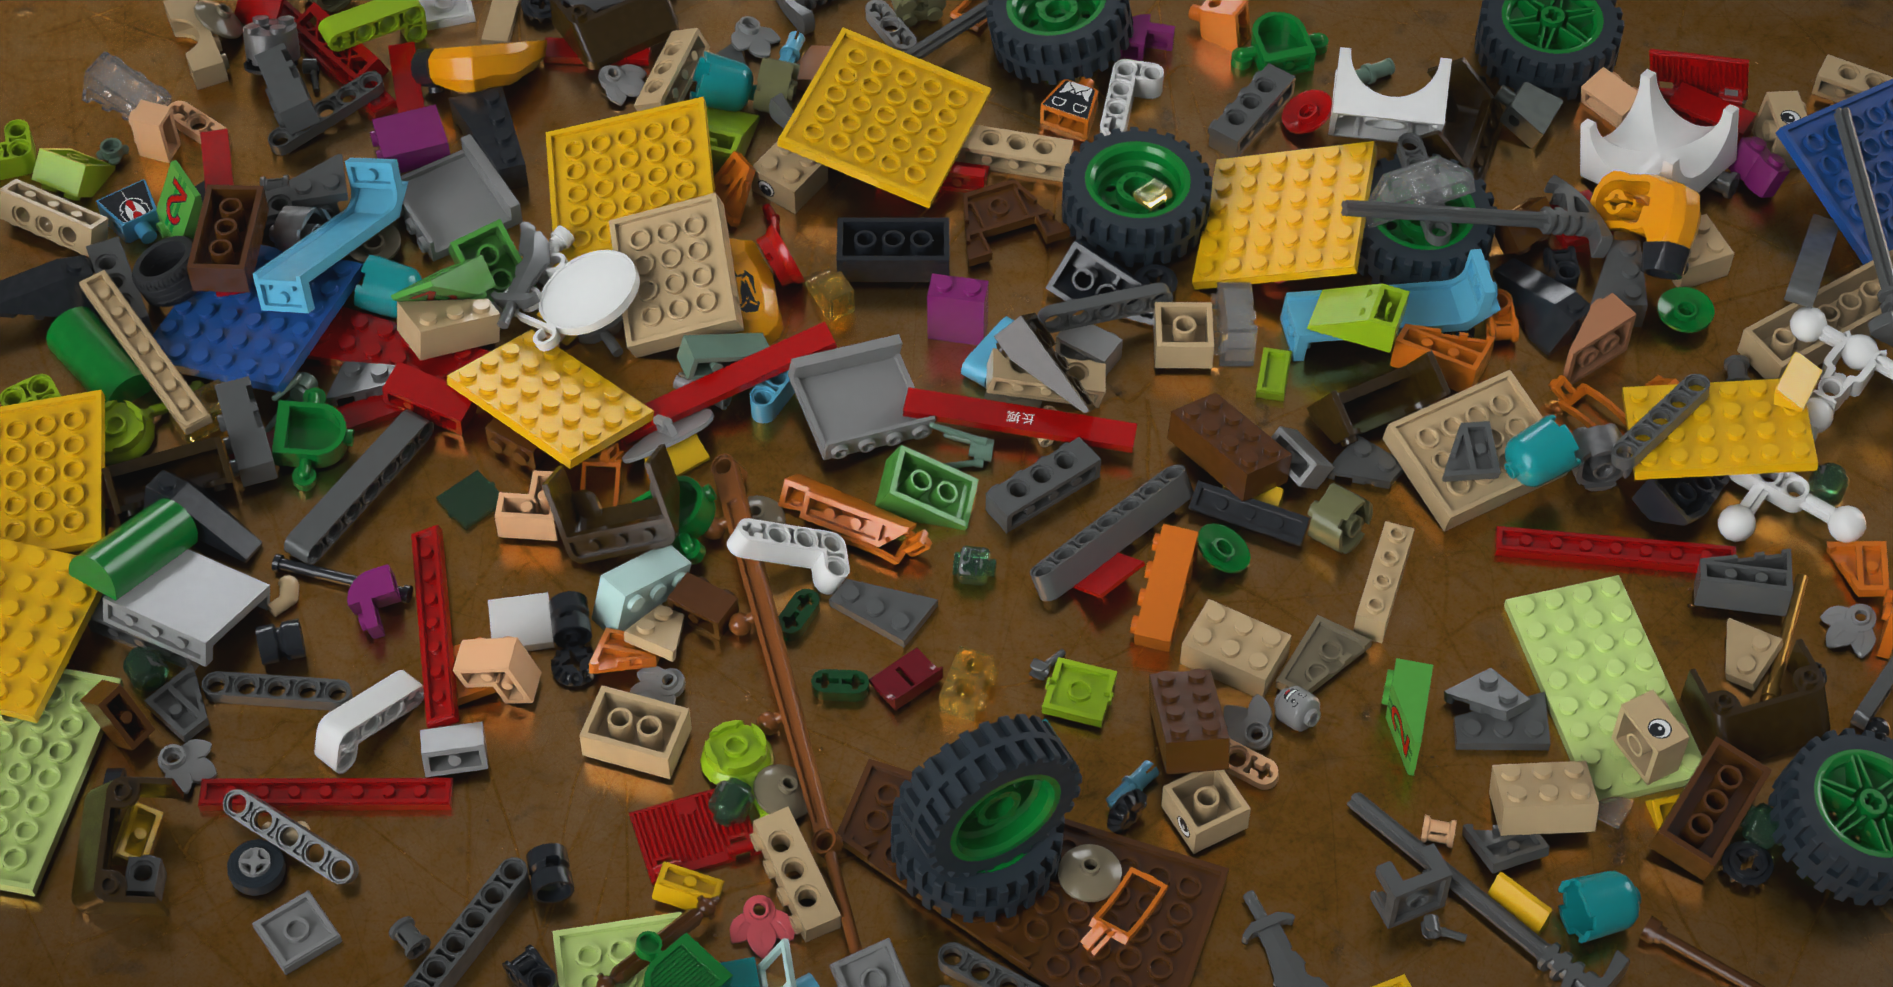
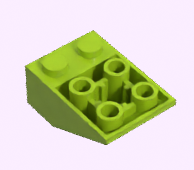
(729, 133)
(1361, 314)

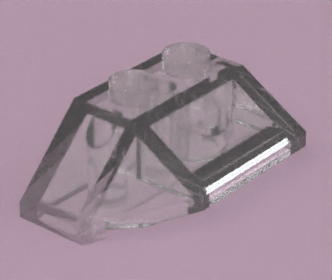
(1424, 183)

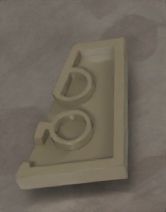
(1321, 655)

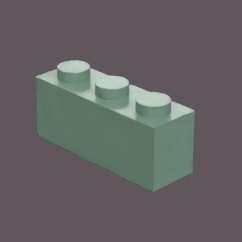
(710, 352)

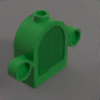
(1282, 42)
(309, 437)
(695, 516)
(681, 964)

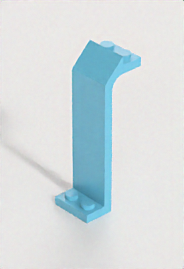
(373, 205)
(1444, 305)

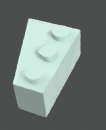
(638, 587)

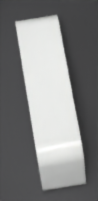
(1128, 81)
(794, 546)
(363, 716)

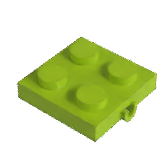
(1079, 692)

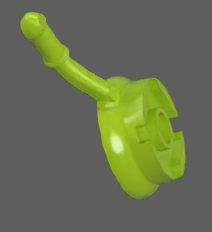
(131, 428)
(737, 753)

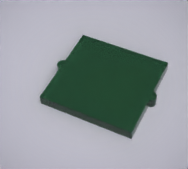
(470, 499)

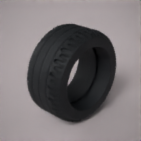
(163, 272)

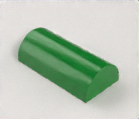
(95, 355)
(136, 549)

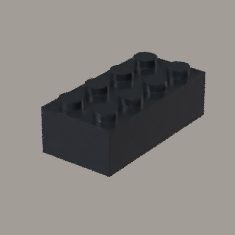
(892, 249)

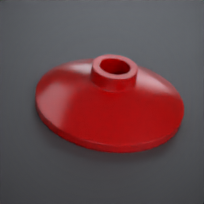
(1307, 111)

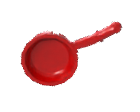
(776, 252)

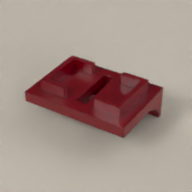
(918, 671)

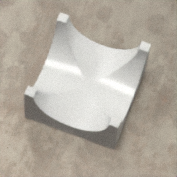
(1373, 116)
(1660, 142)

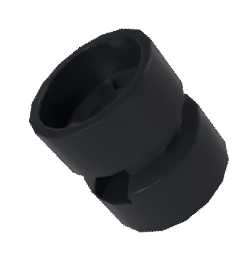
(570, 619)
(280, 641)
(550, 873)

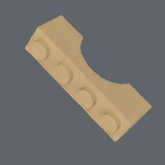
(204, 59)

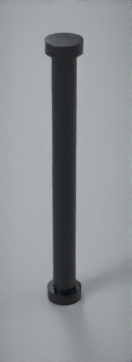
(280, 563)

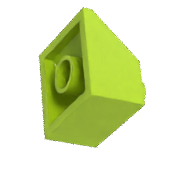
(70, 172)

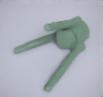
(297, 387)
(980, 447)

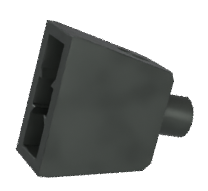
(1527, 111)

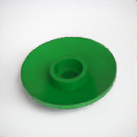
(1685, 309)
(1223, 548)

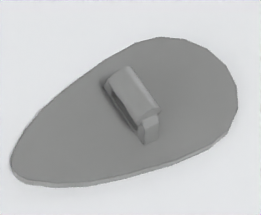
(668, 433)

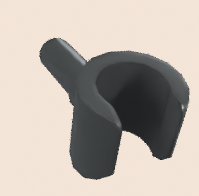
(310, 66)
(1041, 669)
(1431, 929)

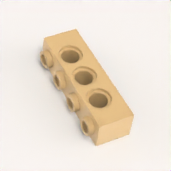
(673, 70)
(1844, 79)
(1017, 152)
(51, 216)
(1005, 380)
(1383, 581)
(782, 829)

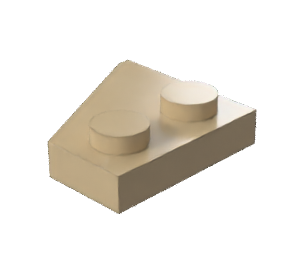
(657, 632)
(1749, 653)

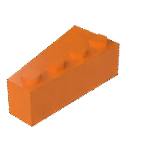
(1166, 587)

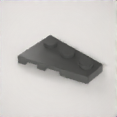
(883, 609)
(1521, 732)

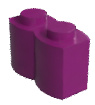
(1759, 167)

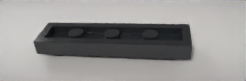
(1249, 514)

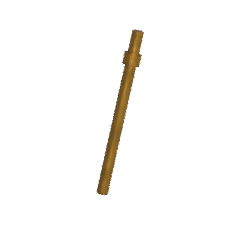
(1772, 688)

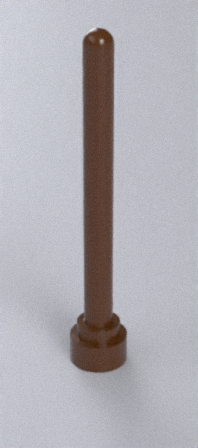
(1657, 933)

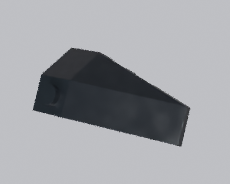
(1090, 273)
(46, 289)
(1545, 306)
(1679, 499)
(213, 521)

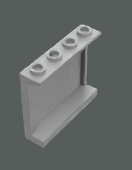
(456, 199)
(856, 397)
(187, 605)

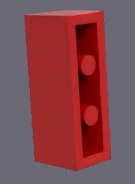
(1706, 109)
(429, 397)

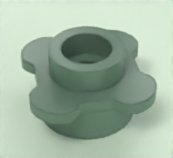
(112, 150)

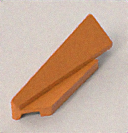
(841, 511)

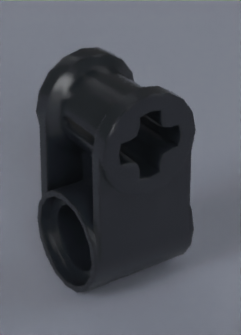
(1562, 266)
(530, 970)

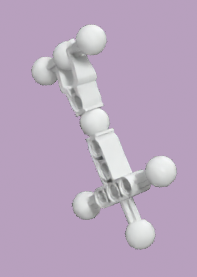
(1858, 353)

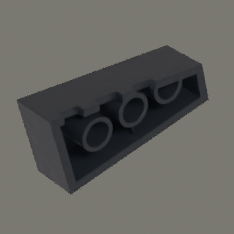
(490, 124)

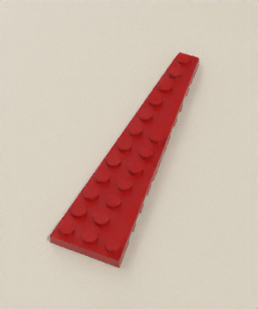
(371, 339)

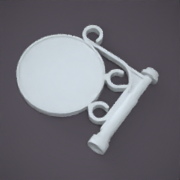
(580, 292)

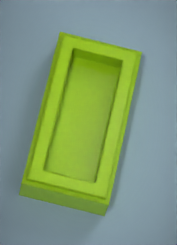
(1273, 374)

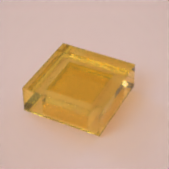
(1152, 194)

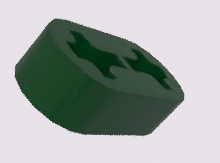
(803, 618)
(840, 685)

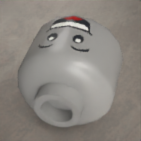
(1297, 708)

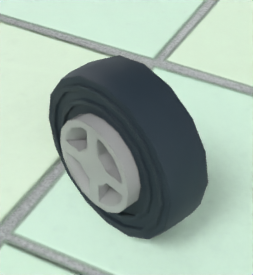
(244, 863)

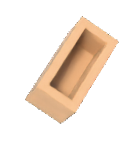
(1608, 96)
(154, 131)

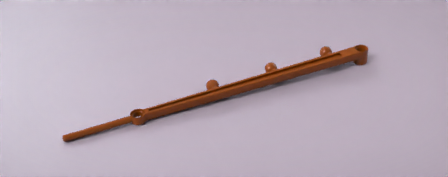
(730, 481)

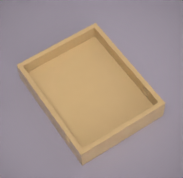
(682, 271)
(1427, 436)

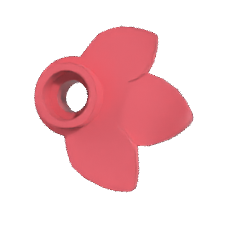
(761, 929)

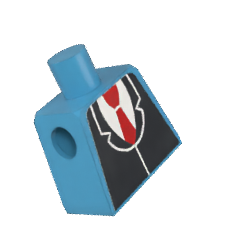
(131, 213)

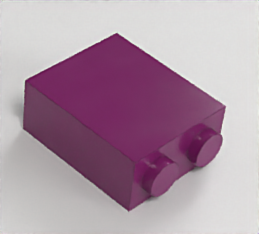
(411, 138)
(957, 309)

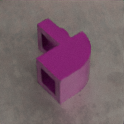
(1148, 35)
(369, 593)

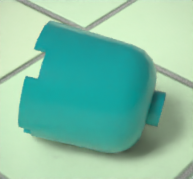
(723, 82)
(382, 280)
(1541, 453)
(1598, 905)

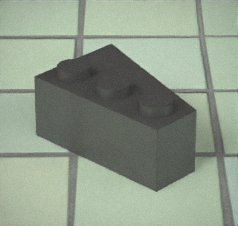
(286, 90)
(1624, 277)
(245, 432)
(1746, 584)

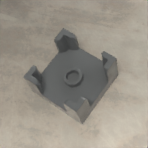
(1415, 895)

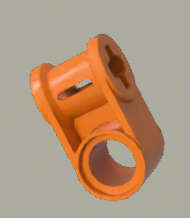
(1503, 323)

